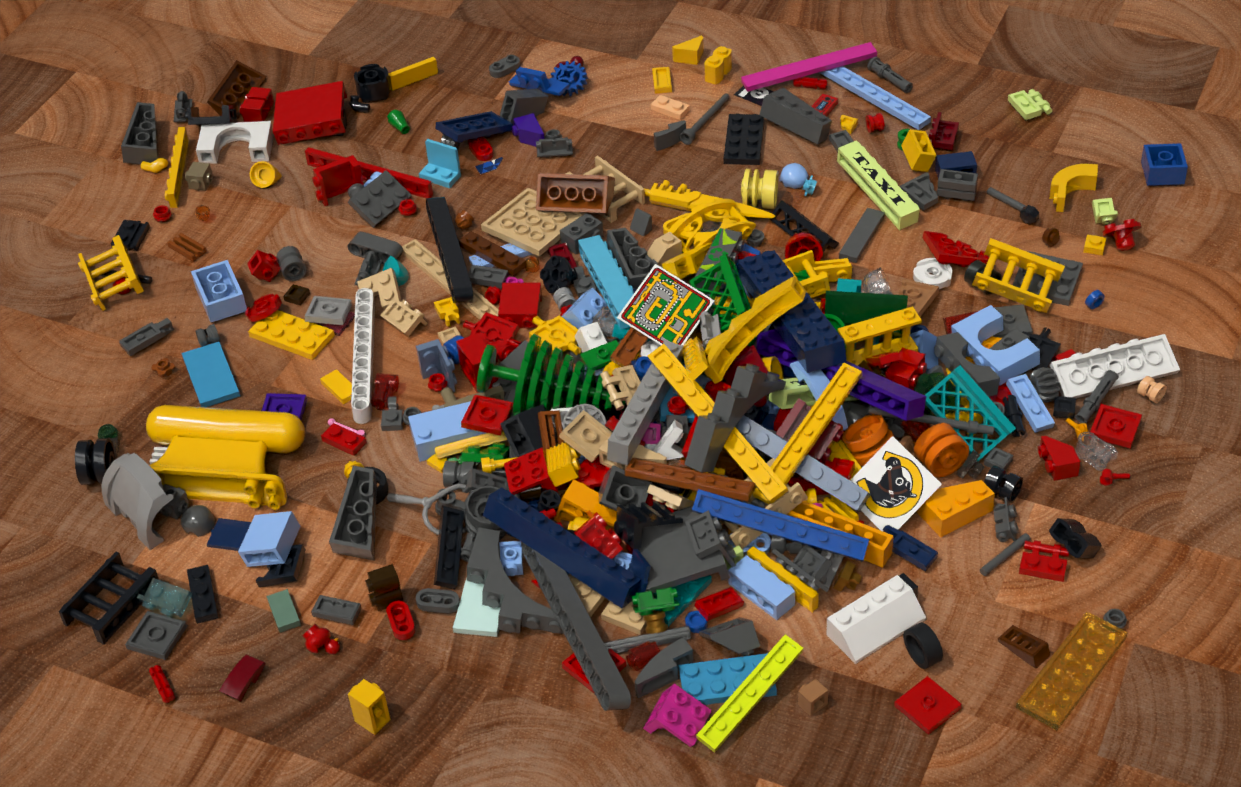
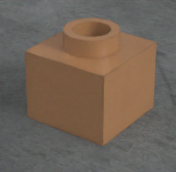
(812, 697)

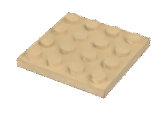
(525, 226)

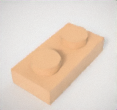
(670, 107)

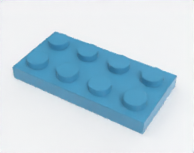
(718, 679)

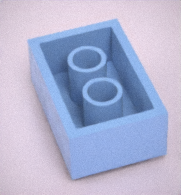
(219, 291)

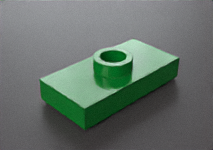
(599, 356)

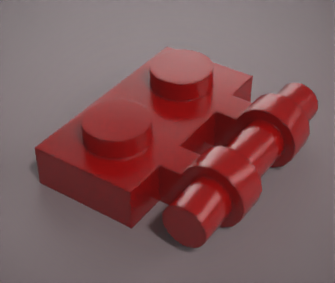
(1041, 565)

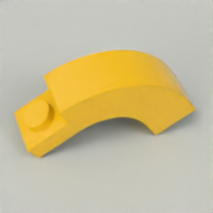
(1071, 179)

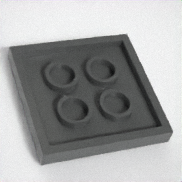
(1060, 291)

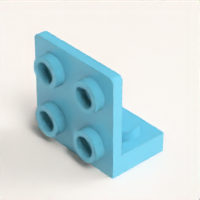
(442, 165)

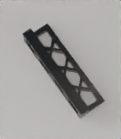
(801, 220)

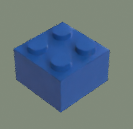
(1164, 164)

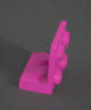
(678, 714)

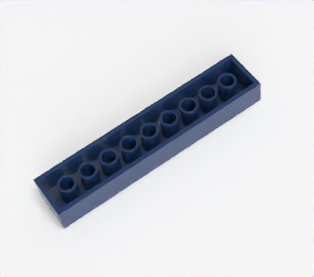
(802, 327)

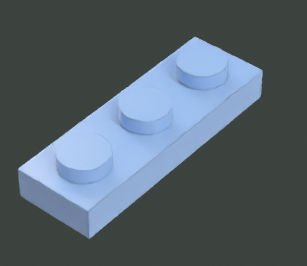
(1030, 403)

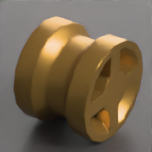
(655, 622)

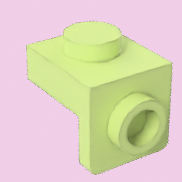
(1104, 211)

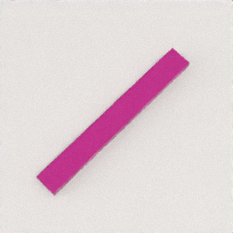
(808, 66)

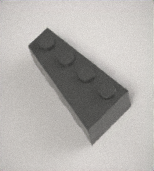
(795, 115)
(141, 136)
(629, 256)
(356, 519)

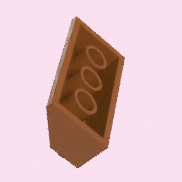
(574, 193)

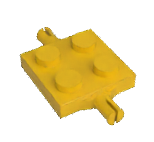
(557, 332)

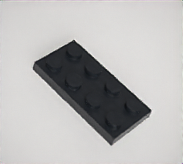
(744, 139)

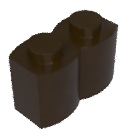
(384, 587)

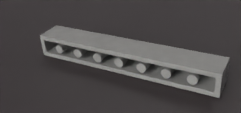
(640, 411)

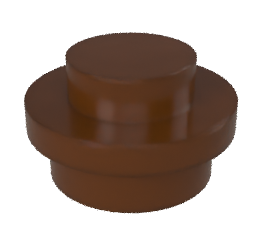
(1051, 237)

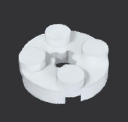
(942, 273)

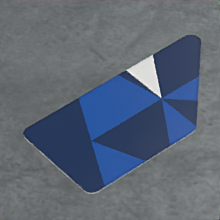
(488, 166)

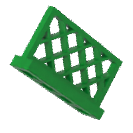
(734, 287)

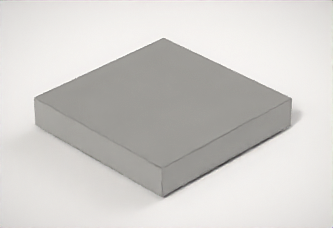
(328, 310)

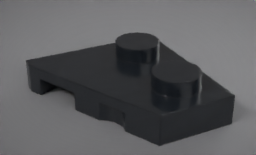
(285, 572)

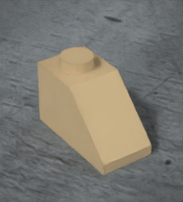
(665, 248)

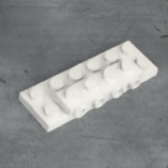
(1131, 362)

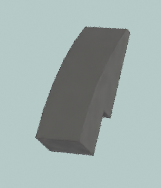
(663, 667)

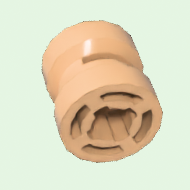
(1150, 388)

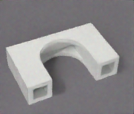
(215, 136)

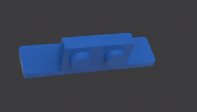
(536, 79)

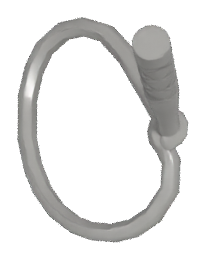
(426, 502)

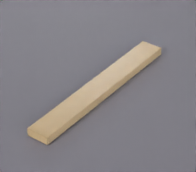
(433, 268)

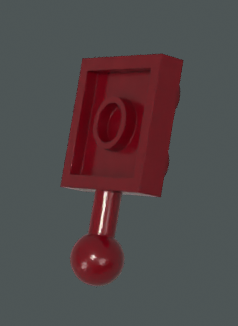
(748, 356)

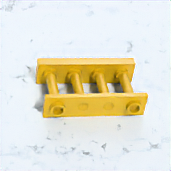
(1024, 260)
(128, 270)
(816, 284)
(877, 326)

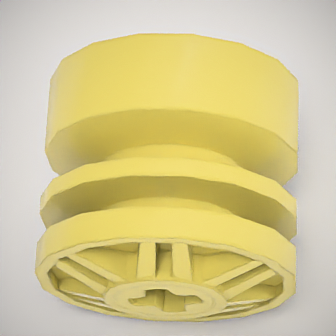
(759, 188)

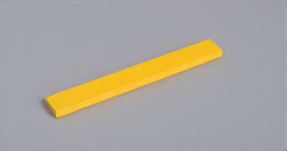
(813, 425)

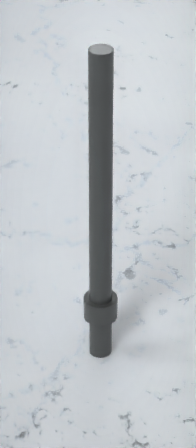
(970, 426)

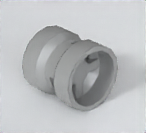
(563, 297)

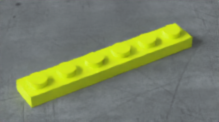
(749, 693)

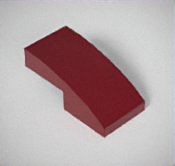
(562, 250)
(241, 676)

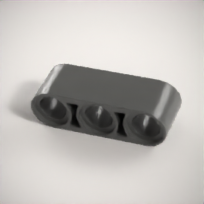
(383, 247)

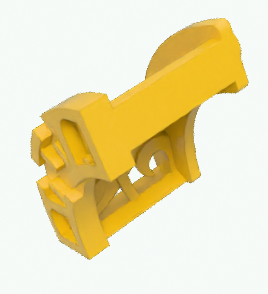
(718, 211)

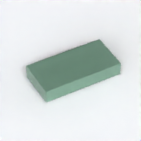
(283, 610)

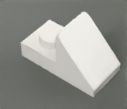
(666, 444)

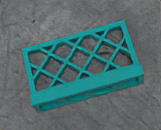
(977, 399)

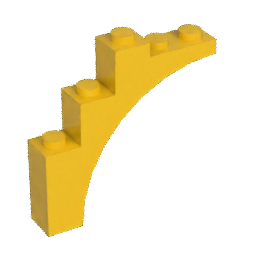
(745, 327)

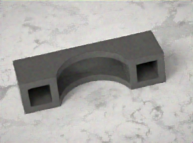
(952, 352)

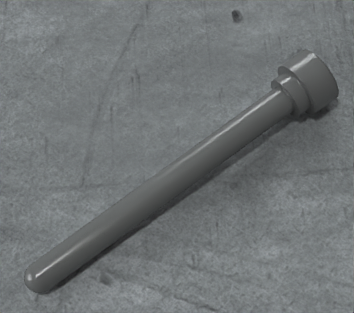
(688, 135)

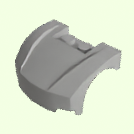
(137, 493)

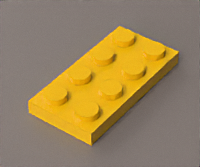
(292, 334)

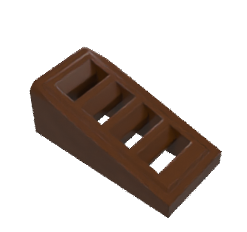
(1035, 655)

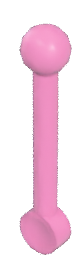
(360, 432)

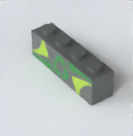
(725, 242)

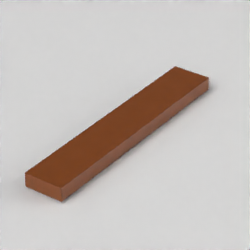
(690, 479)

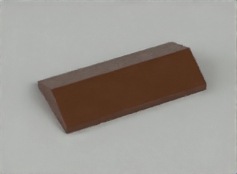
(235, 87)

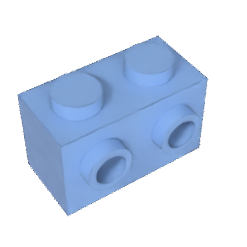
(584, 309)

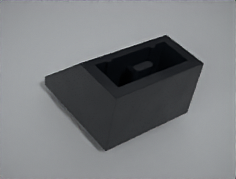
(524, 431)

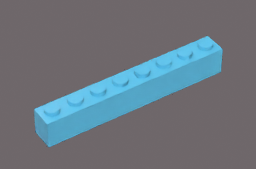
(606, 275)

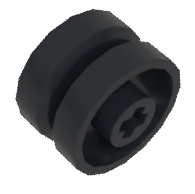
(93, 460)

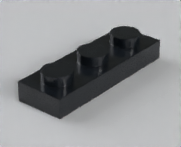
(202, 594)

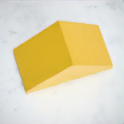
(689, 51)

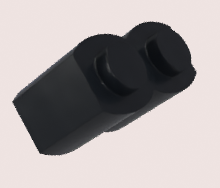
(1075, 538)

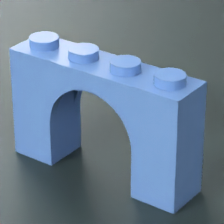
(1006, 362)

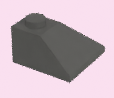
(622, 490)
(735, 635)

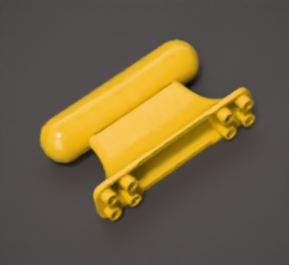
(223, 452)

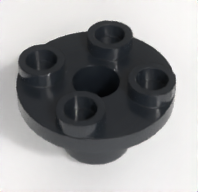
(557, 274)

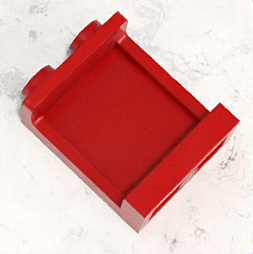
(336, 178)
(520, 303)

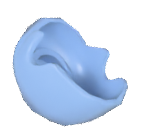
(793, 175)

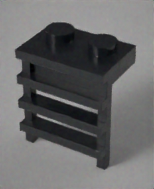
(632, 519)

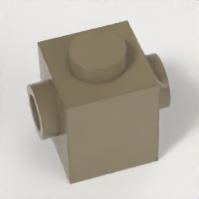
(199, 176)

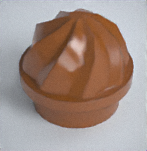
(464, 220)

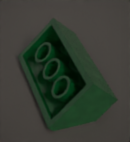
(858, 307)

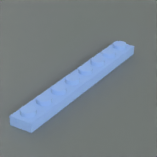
(878, 97)

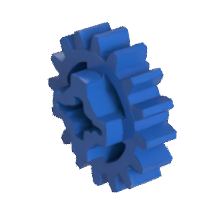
(571, 74)

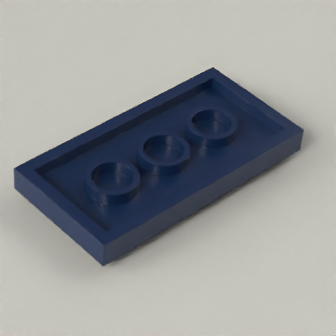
(474, 126)

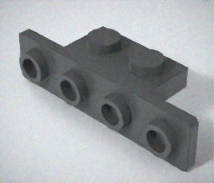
(807, 565)

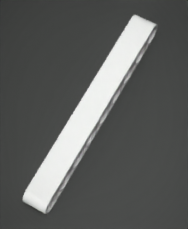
(363, 356)

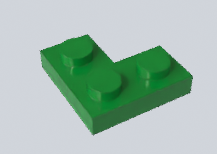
(474, 453)

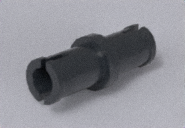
(1014, 415)

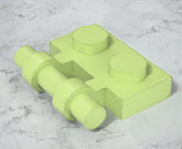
(1029, 104)

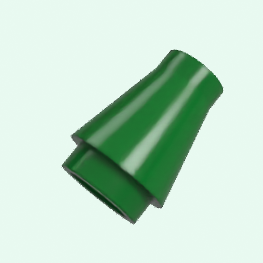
(397, 120)

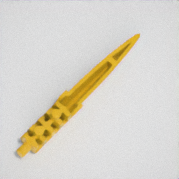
(687, 200)

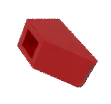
(1059, 458)

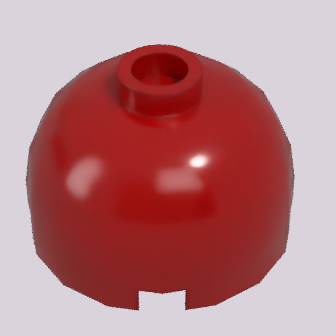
(802, 243)

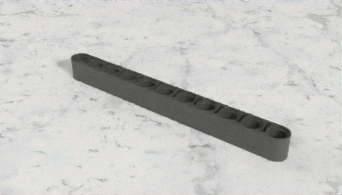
(579, 631)

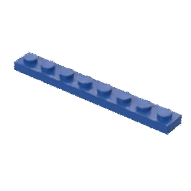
(781, 525)

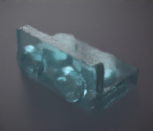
(166, 597)

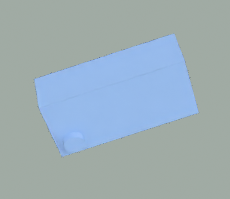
(439, 428)

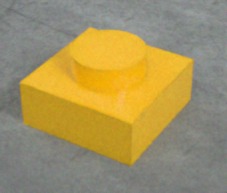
(1094, 245)

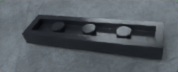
(449, 547)

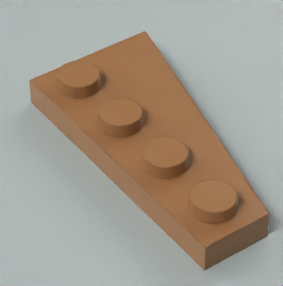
(919, 295)

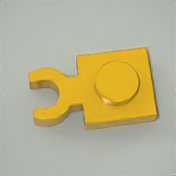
(448, 310)

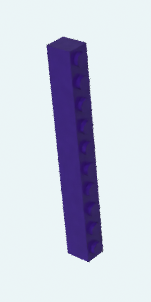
(870, 388)

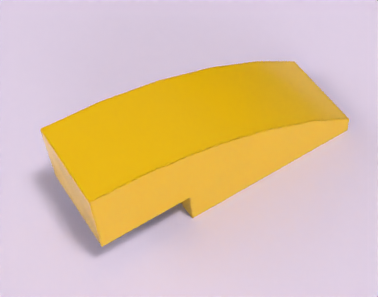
(687, 262)

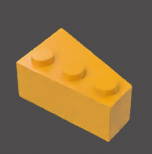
(579, 500)
(956, 506)

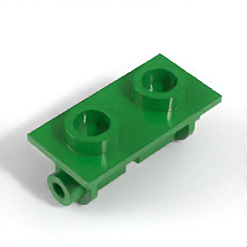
(664, 601)

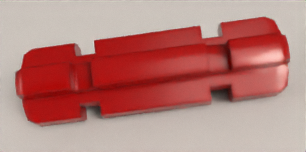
(810, 83)
(162, 684)

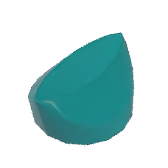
(400, 271)

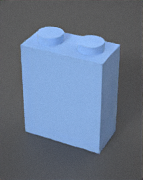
(269, 539)

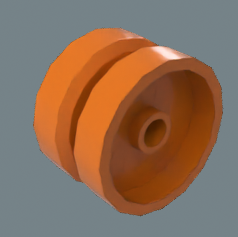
(866, 437)
(941, 450)

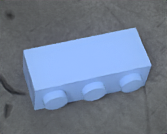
(762, 587)

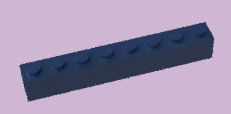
(561, 547)

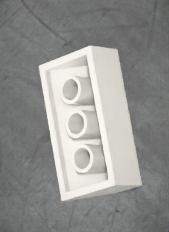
(875, 619)

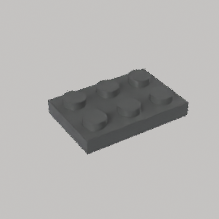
(379, 198)

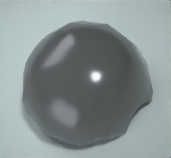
(197, 520)

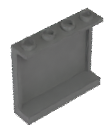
(673, 556)

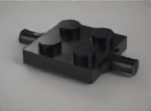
(1047, 347)

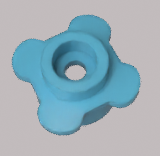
(809, 186)

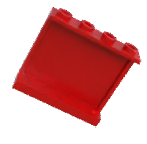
(309, 112)

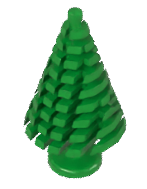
(545, 379)

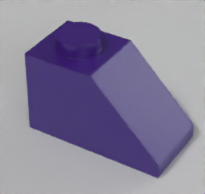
(527, 129)

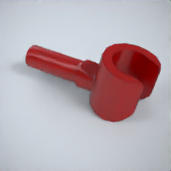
(1107, 476)

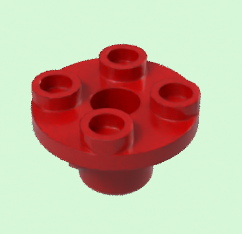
(1122, 233)

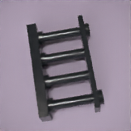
(115, 614)

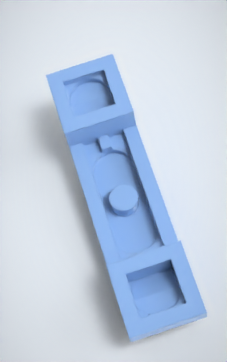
(817, 383)

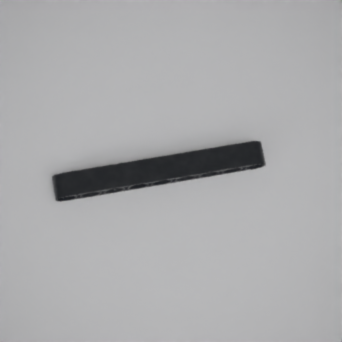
(449, 250)

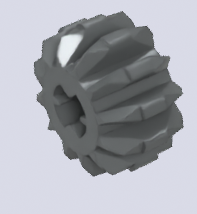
(1045, 384)

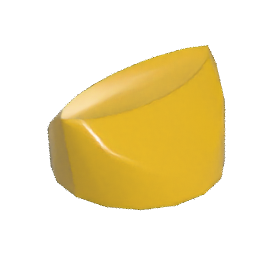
(264, 174)

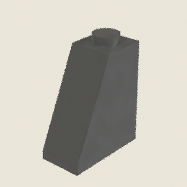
(522, 103)

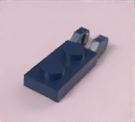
(911, 548)

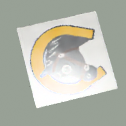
(896, 485)

